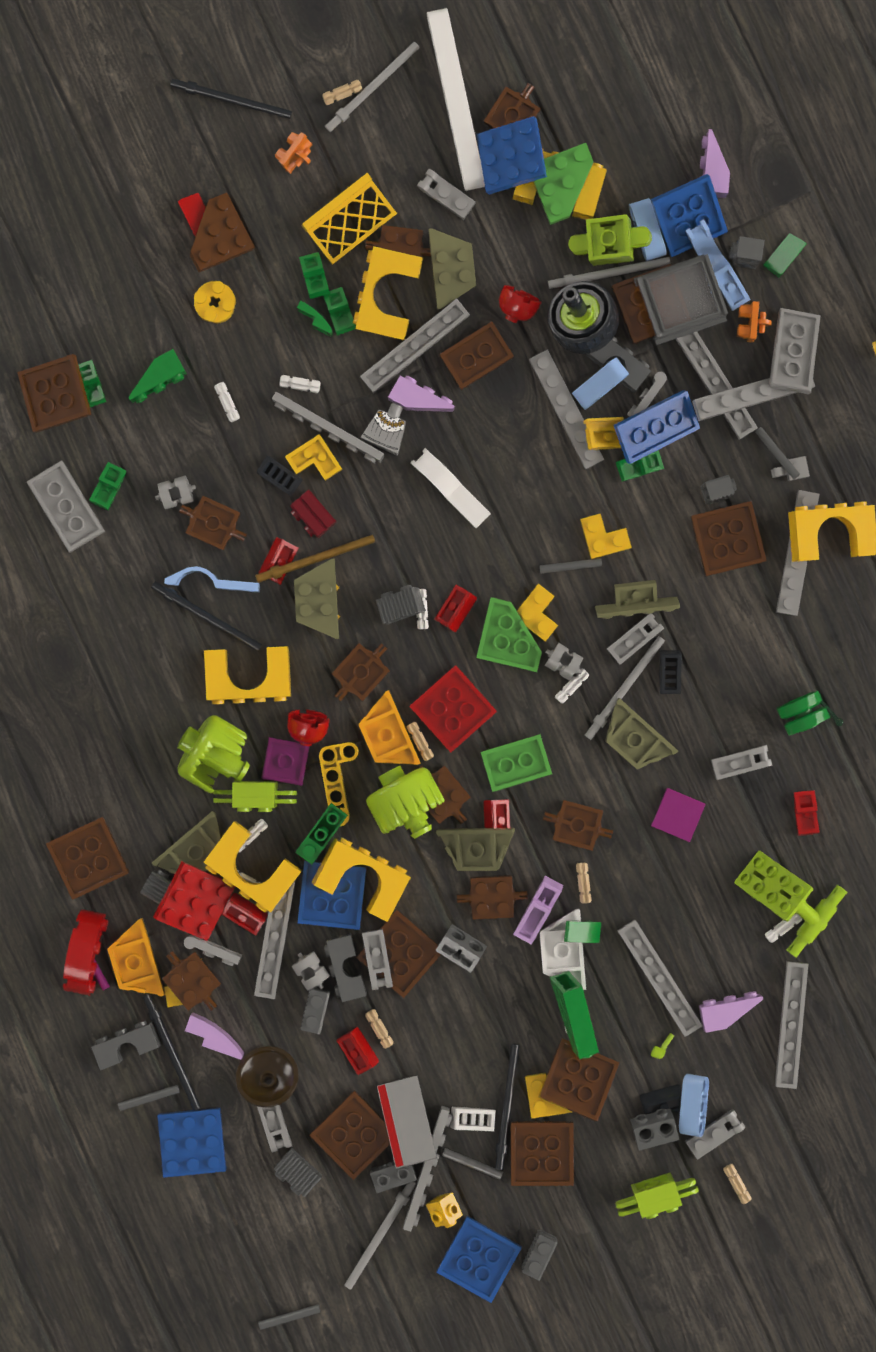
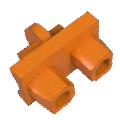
(296, 153)
(750, 331)

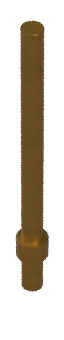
(276, 571)

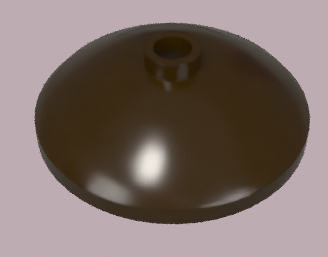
(262, 1065)

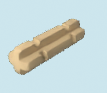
(342, 92)
(420, 741)
(583, 882)
(379, 1028)
(737, 1183)

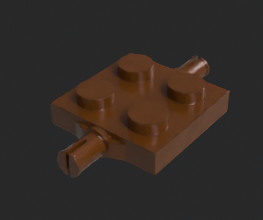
(511, 108)
(401, 240)
(213, 523)
(361, 672)
(453, 795)
(577, 825)
(492, 897)
(191, 981)

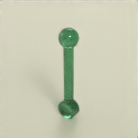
(839, 722)

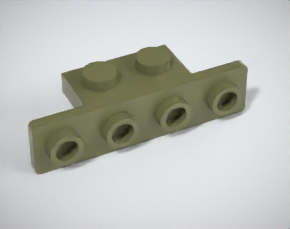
(636, 598)

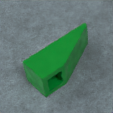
(161, 372)
(321, 833)

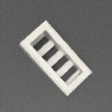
(455, 1112)

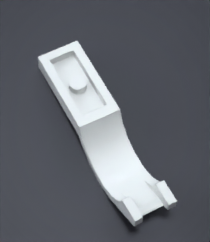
(451, 488)

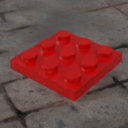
(453, 708)
(193, 901)

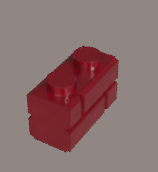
(313, 514)

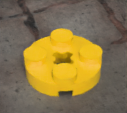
(211, 313)

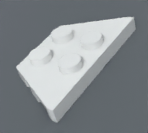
(561, 955)

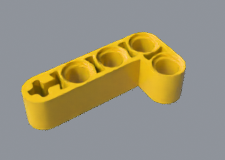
(335, 765)

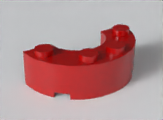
(81, 952)

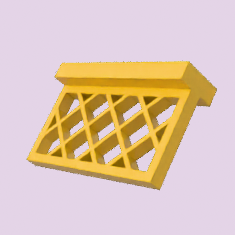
(337, 204)

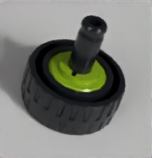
(583, 317)

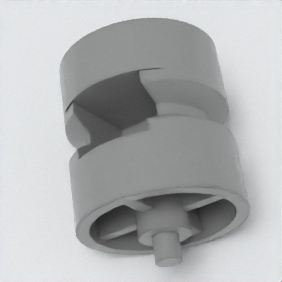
(175, 492)
(565, 662)
(310, 970)

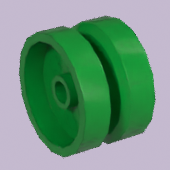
(804, 715)

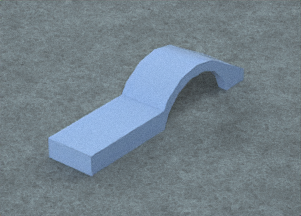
(727, 279)
(219, 584)

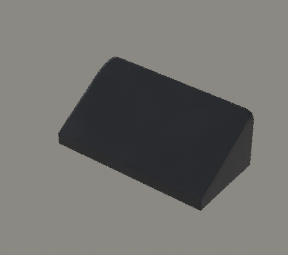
(662, 1099)

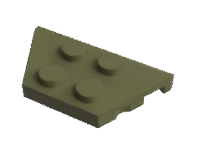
(451, 267)
(317, 599)
(636, 738)
(193, 846)
(477, 847)

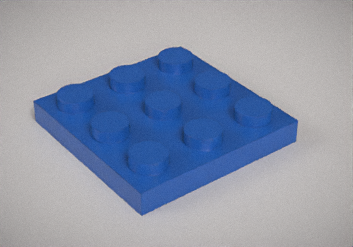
(511, 155)
(684, 209)
(336, 910)
(191, 1142)
(478, 1259)

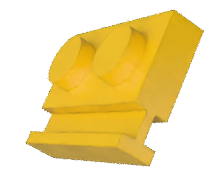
(601, 433)

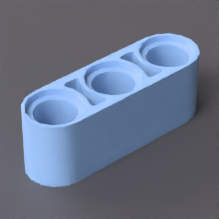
(644, 215)
(600, 383)
(693, 1105)

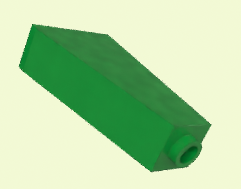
(575, 1014)

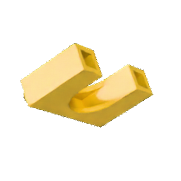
(588, 197)
(382, 263)
(858, 520)
(221, 688)
(343, 856)
(223, 861)

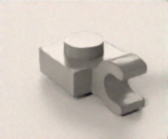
(800, 465)

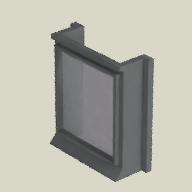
(682, 299)

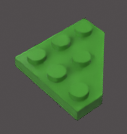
(564, 181)
(507, 638)

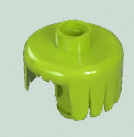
(212, 751)
(404, 800)

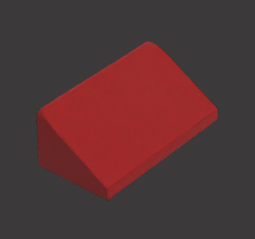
(193, 209)
(279, 554)
(456, 608)
(496, 813)
(244, 914)
(358, 1051)

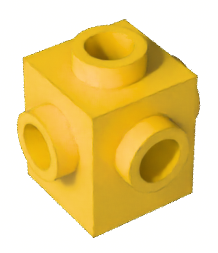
(444, 1210)

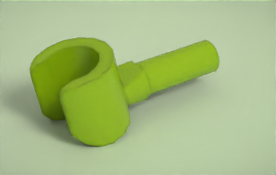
(658, 1052)

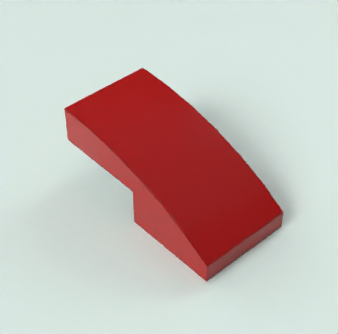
(806, 813)

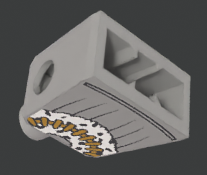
(386, 430)

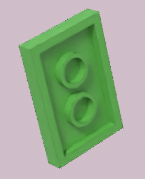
(516, 763)

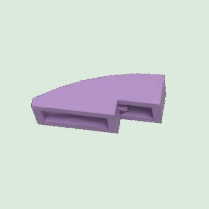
(538, 910)
(214, 1036)

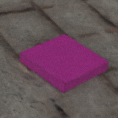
(285, 761)
(678, 814)

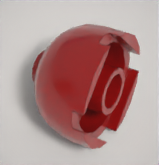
(518, 304)
(307, 727)

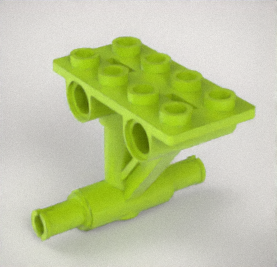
(786, 896)

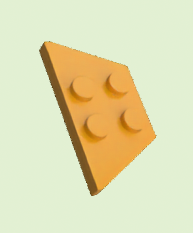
(387, 734)
(135, 962)

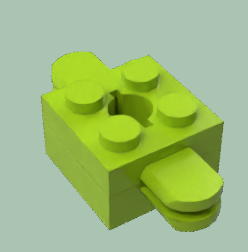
(610, 240)
(254, 795)
(656, 1196)

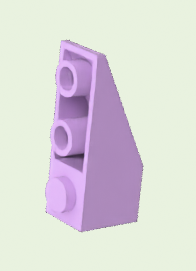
(715, 165)
(416, 398)
(724, 1013)

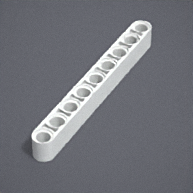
(456, 99)

